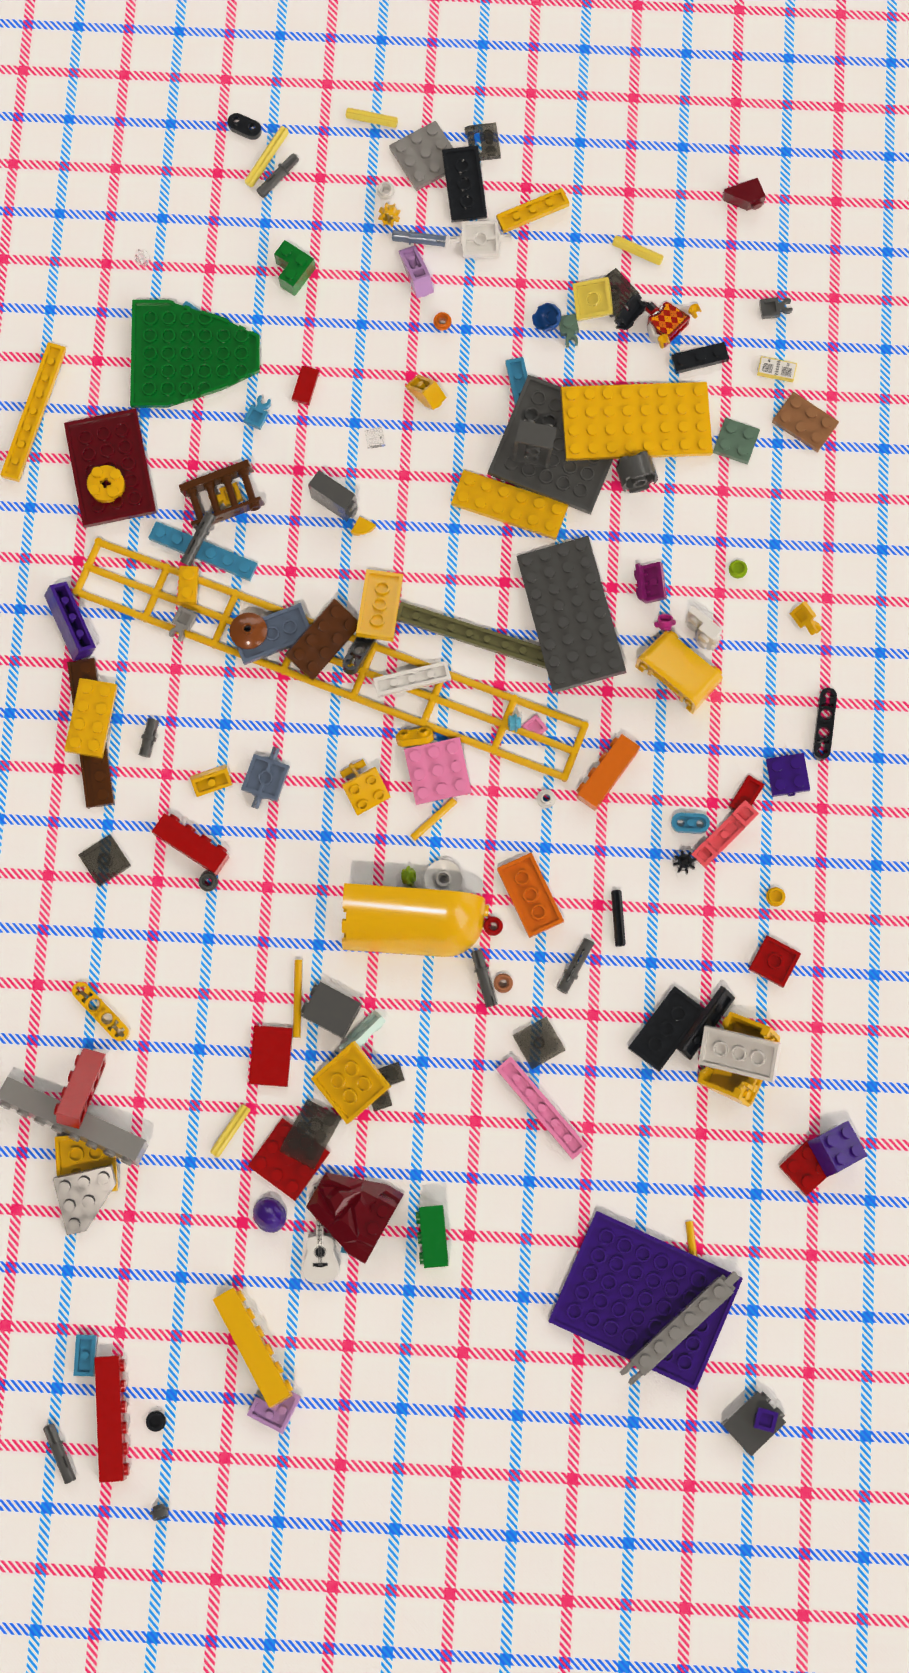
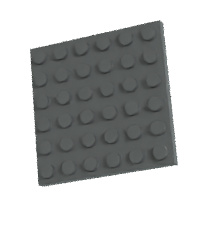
(567, 482)

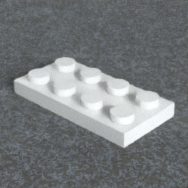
(739, 1053)

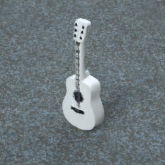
(320, 1262)

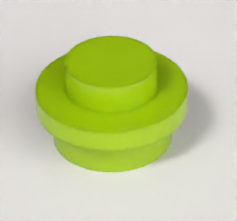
(738, 569)

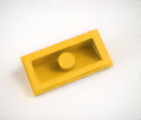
(211, 780)

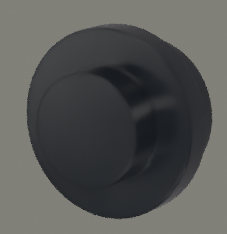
(155, 1421)

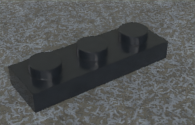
(700, 358)

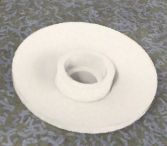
(445, 869)

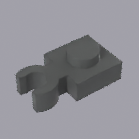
(772, 307)

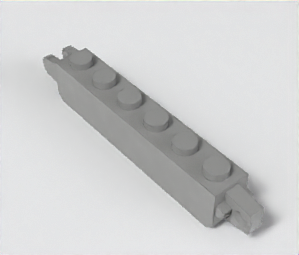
(681, 1326)

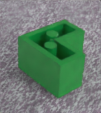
(296, 265)

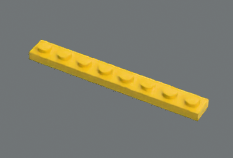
(33, 412)

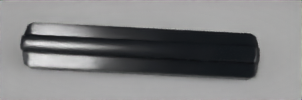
(618, 918)

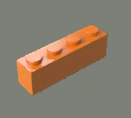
(608, 771)

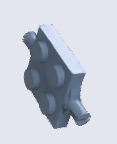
(265, 778)

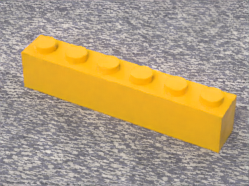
(253, 1347)

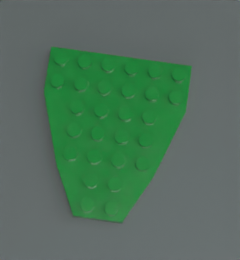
(186, 354)

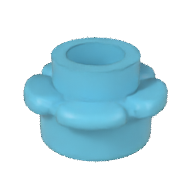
(514, 722)

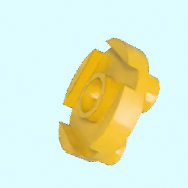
(99, 475)

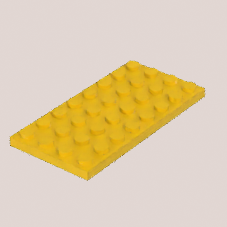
(635, 419)

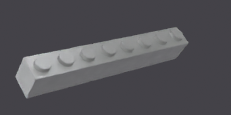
(93, 1130)

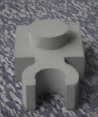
(184, 621)

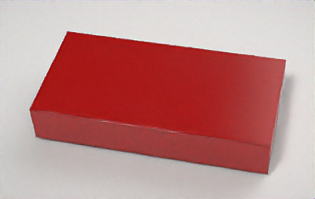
(305, 385)
(748, 791)

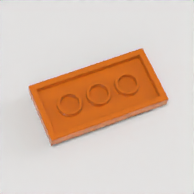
(530, 895)

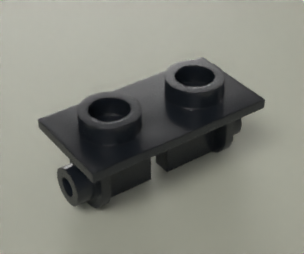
(626, 318)

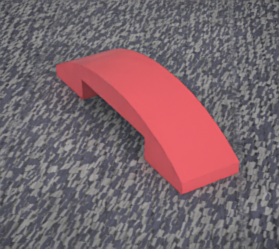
(725, 834)

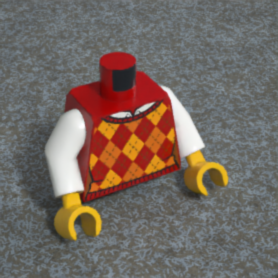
(668, 321)

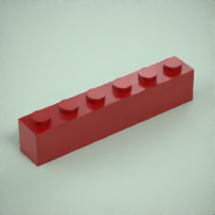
(110, 1418)

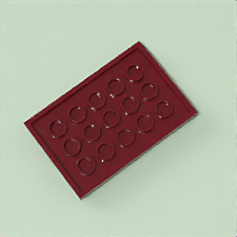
(116, 442)

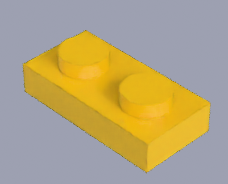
(188, 585)

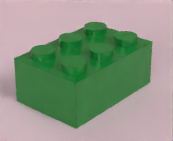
(432, 1236)

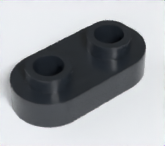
(243, 125)

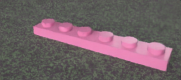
(541, 1108)

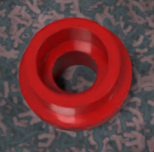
(497, 921)

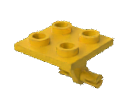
(364, 789)

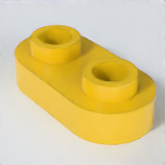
(414, 737)

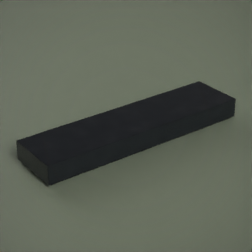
(710, 1016)

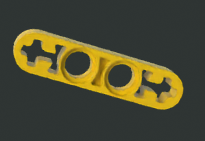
(102, 1010)

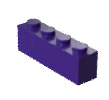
(69, 621)

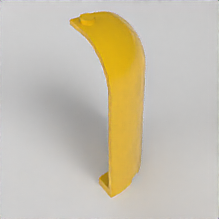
(411, 920)

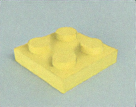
(592, 299)

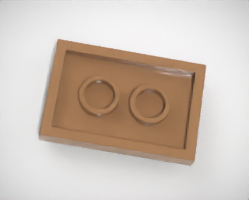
(805, 422)

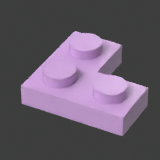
(275, 1417)

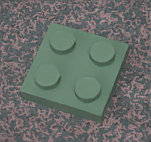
(736, 441)

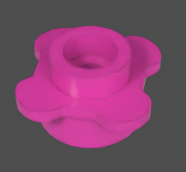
(665, 622)

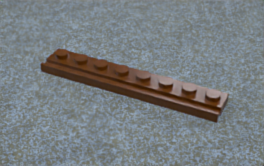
(95, 771)

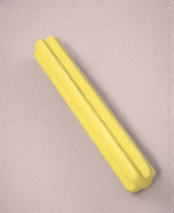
(266, 156)

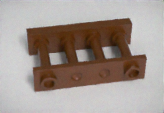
(222, 476)

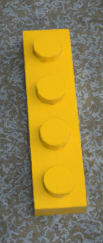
(532, 210)

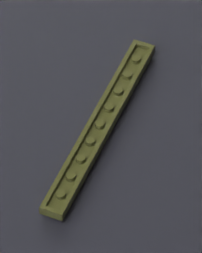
(470, 634)

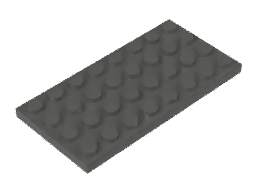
(571, 614)

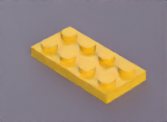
(379, 605)
(91, 718)

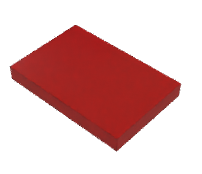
(270, 1056)

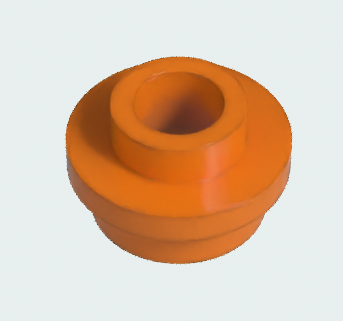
(442, 316)

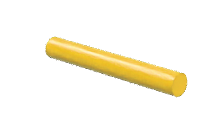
(433, 819)
(691, 1238)

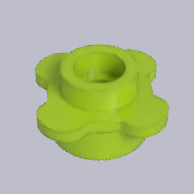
(408, 876)

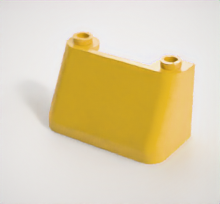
(680, 669)
(732, 1085)

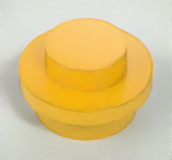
(775, 896)

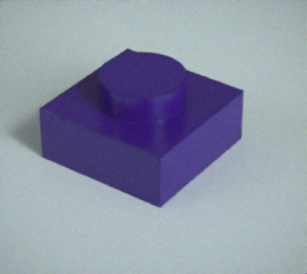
(765, 1419)

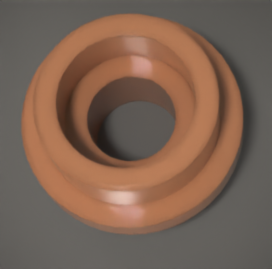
(507, 978)

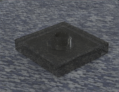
(620, 290)
(104, 860)
(539, 1043)

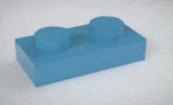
(84, 1355)

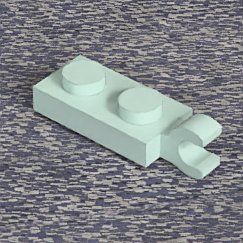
(364, 1030)

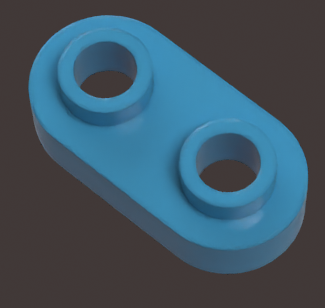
(690, 821)

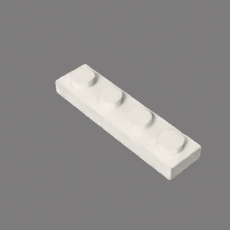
(412, 679)

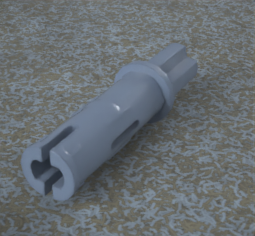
(418, 238)

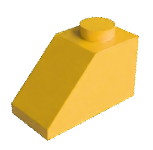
(426, 391)

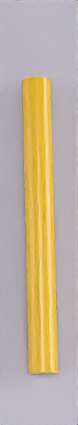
(297, 999)

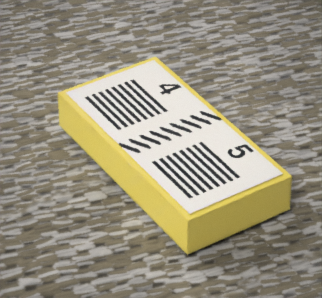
(777, 369)

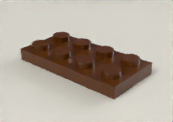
(322, 639)

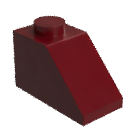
(745, 195)

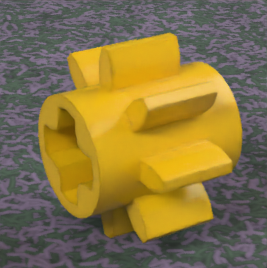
(388, 219)

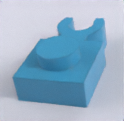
(257, 415)

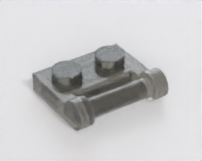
(488, 140)

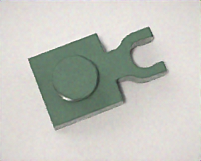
(568, 327)

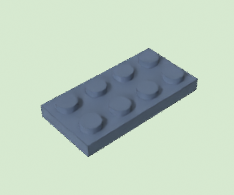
(282, 632)

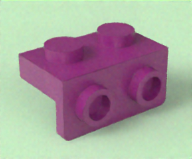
(650, 582)

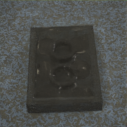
(310, 1134)

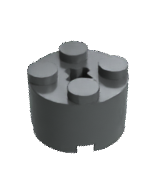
(636, 472)

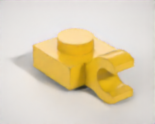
(804, 617)

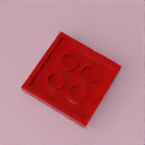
(281, 1170)

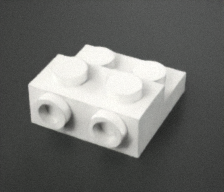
(707, 631)

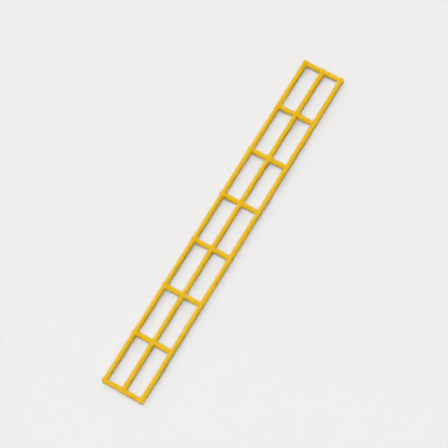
(362, 673)

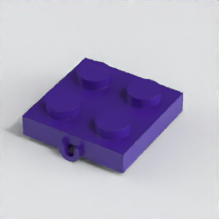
(788, 775)

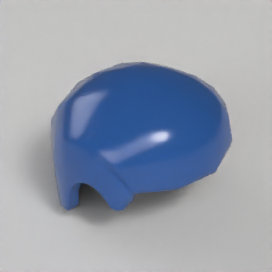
(547, 317)

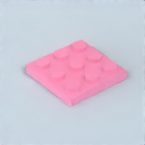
(437, 771)

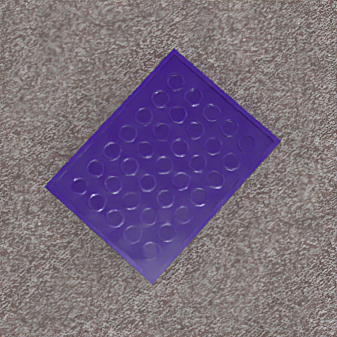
(630, 1288)

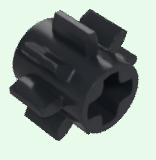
(684, 856)

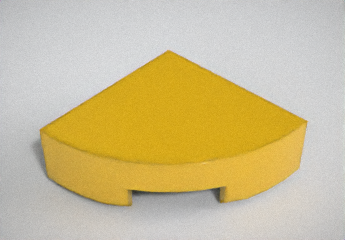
(362, 527)

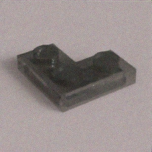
(393, 1075)

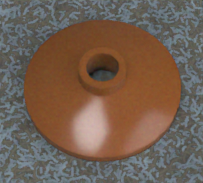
(252, 638)

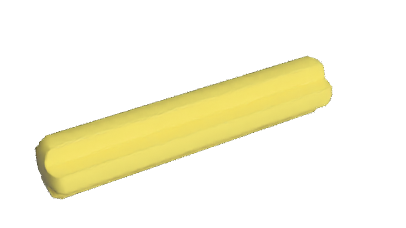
(371, 117)
(637, 250)
(230, 1130)

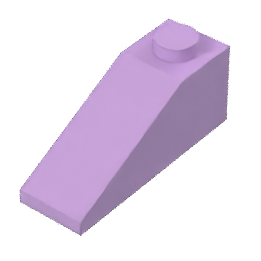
(416, 271)

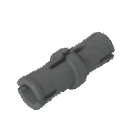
(148, 738)

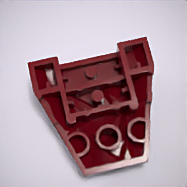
(354, 1211)

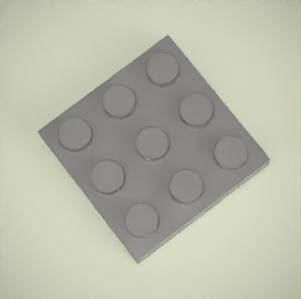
(421, 155)

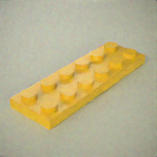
(509, 504)

